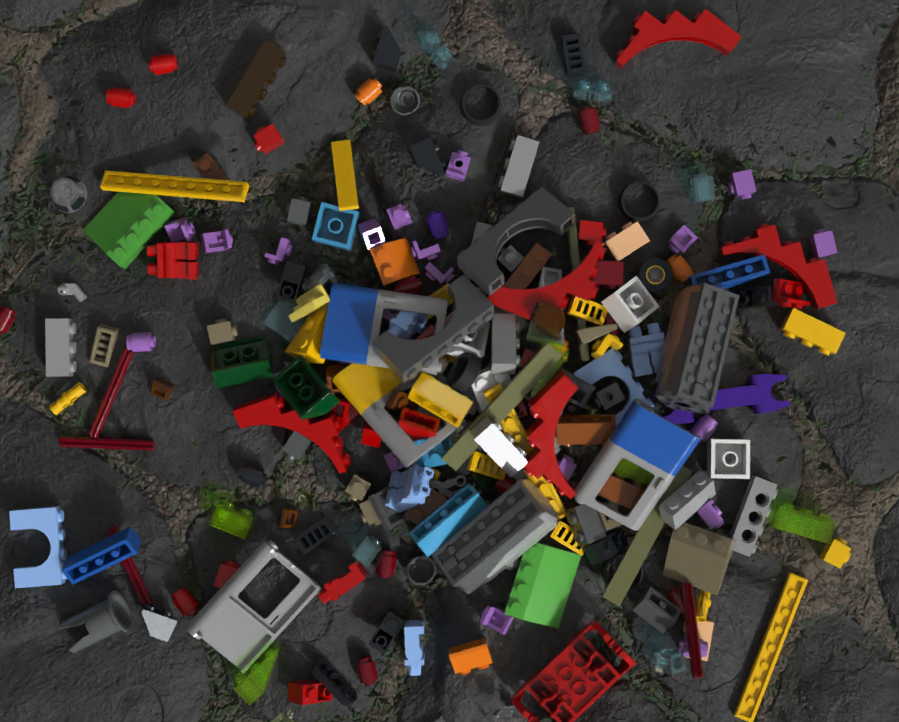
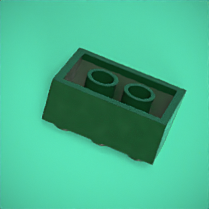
(241, 361)
(305, 389)

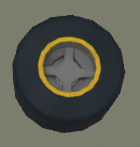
(660, 274)

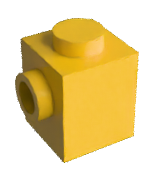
(836, 552)

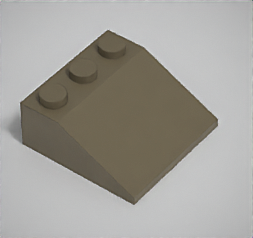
(698, 557)

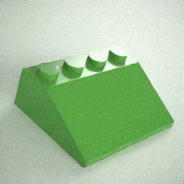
(128, 225)
(542, 584)

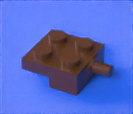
(432, 502)

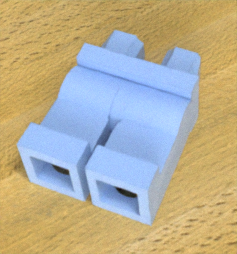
(408, 324)
(644, 347)
(408, 488)
(413, 646)

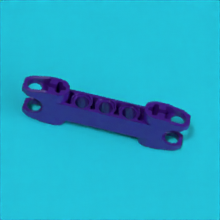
(755, 394)

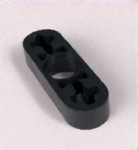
(340, 695)

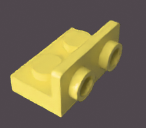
(309, 302)

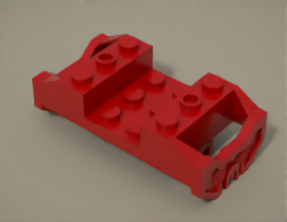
(573, 677)

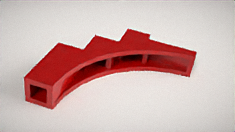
(676, 27)
(812, 275)
(576, 283)
(546, 408)
(321, 430)

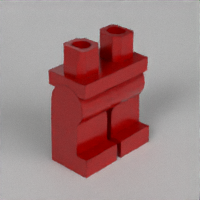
(168, 260)
(343, 582)

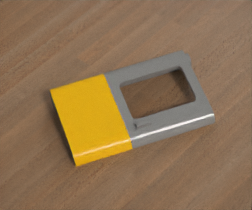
(368, 392)

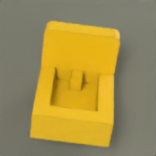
(602, 344)

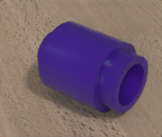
(437, 224)

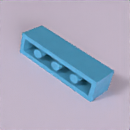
(448, 520)

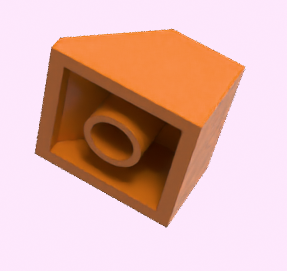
(394, 261)
(470, 656)

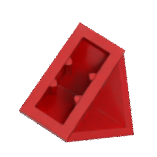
(345, 411)
(418, 425)

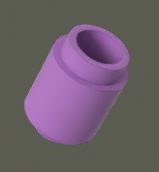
(141, 341)
(704, 427)
(683, 647)

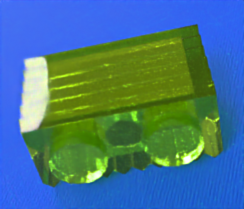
(232, 520)

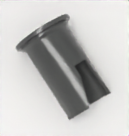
(101, 620)

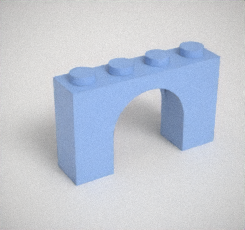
(611, 365)
(49, 522)

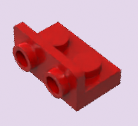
(788, 294)

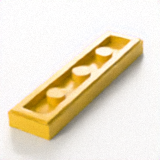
(344, 175)

